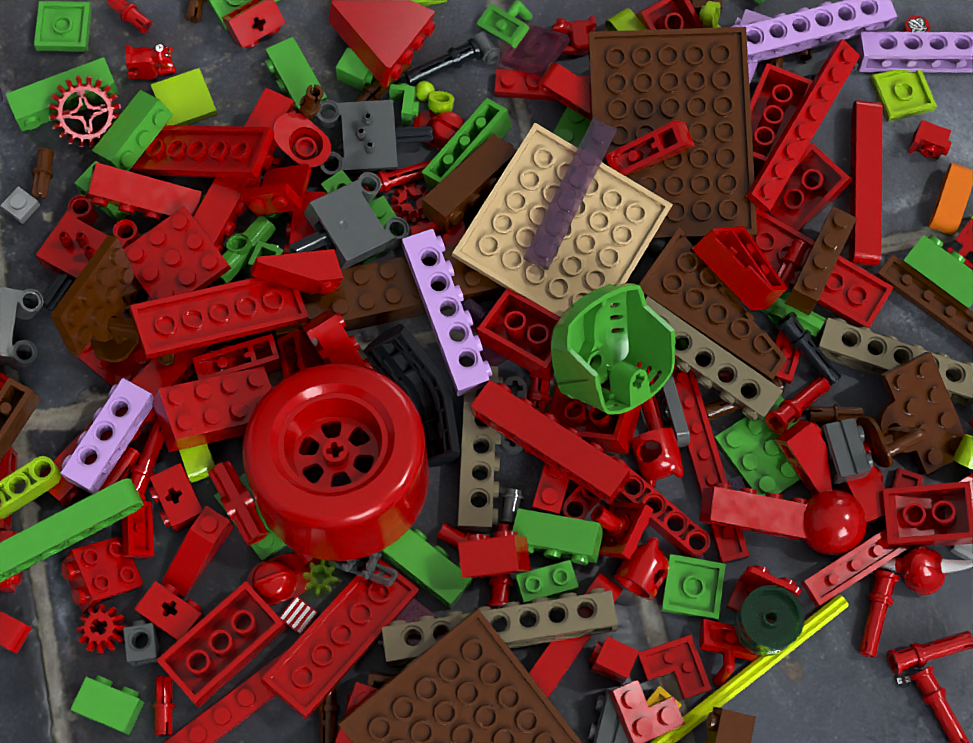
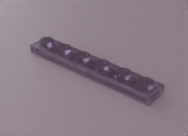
(570, 194)

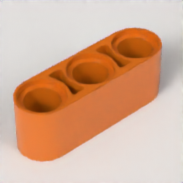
(952, 199)

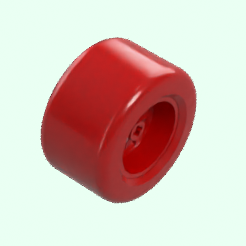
(325, 410)

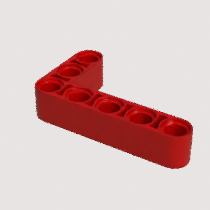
(657, 521)

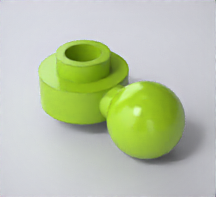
(710, 14)
(437, 100)

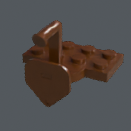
(95, 307)
(920, 414)

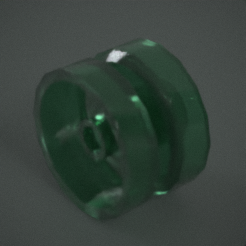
(781, 609)

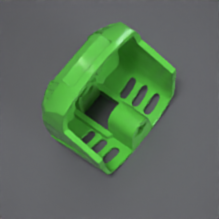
(587, 333)

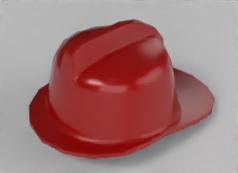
(443, 125)
(301, 139)
(279, 578)

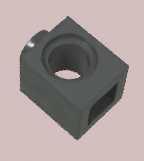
(150, 652)

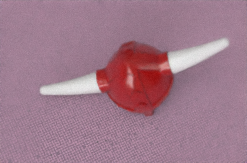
(924, 569)

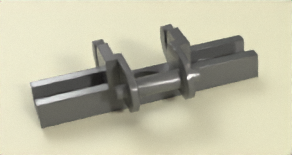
(371, 566)

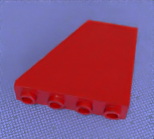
(382, 32)

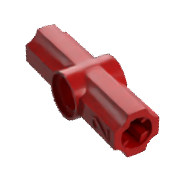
(238, 503)

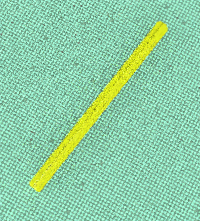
(751, 673)

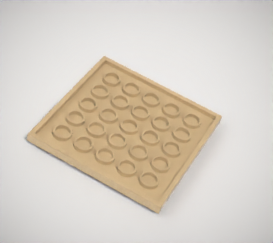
(599, 247)

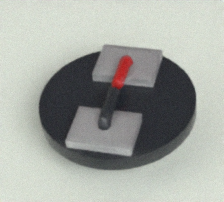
(903, 680)

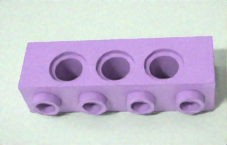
(109, 451)

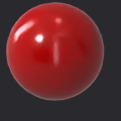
(834, 522)

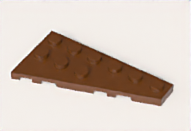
(702, 300)

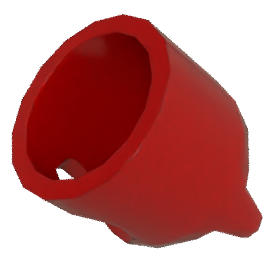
(657, 455)
(644, 570)

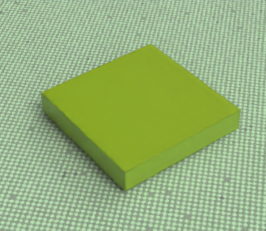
(903, 93)
(185, 98)

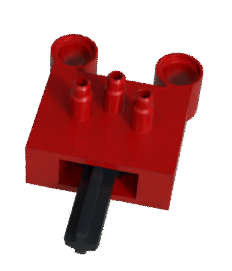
(74, 244)

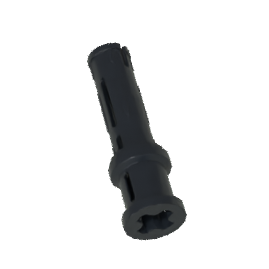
(452, 59)
(801, 340)

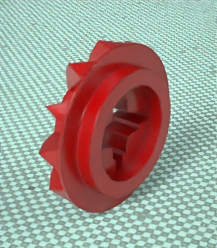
(407, 211)

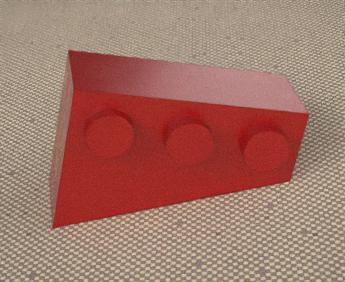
(332, 341)

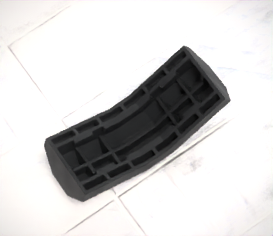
(407, 364)

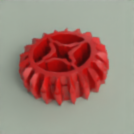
(72, 112)

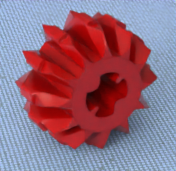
(113, 628)

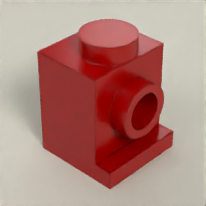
(930, 140)

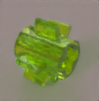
(314, 573)

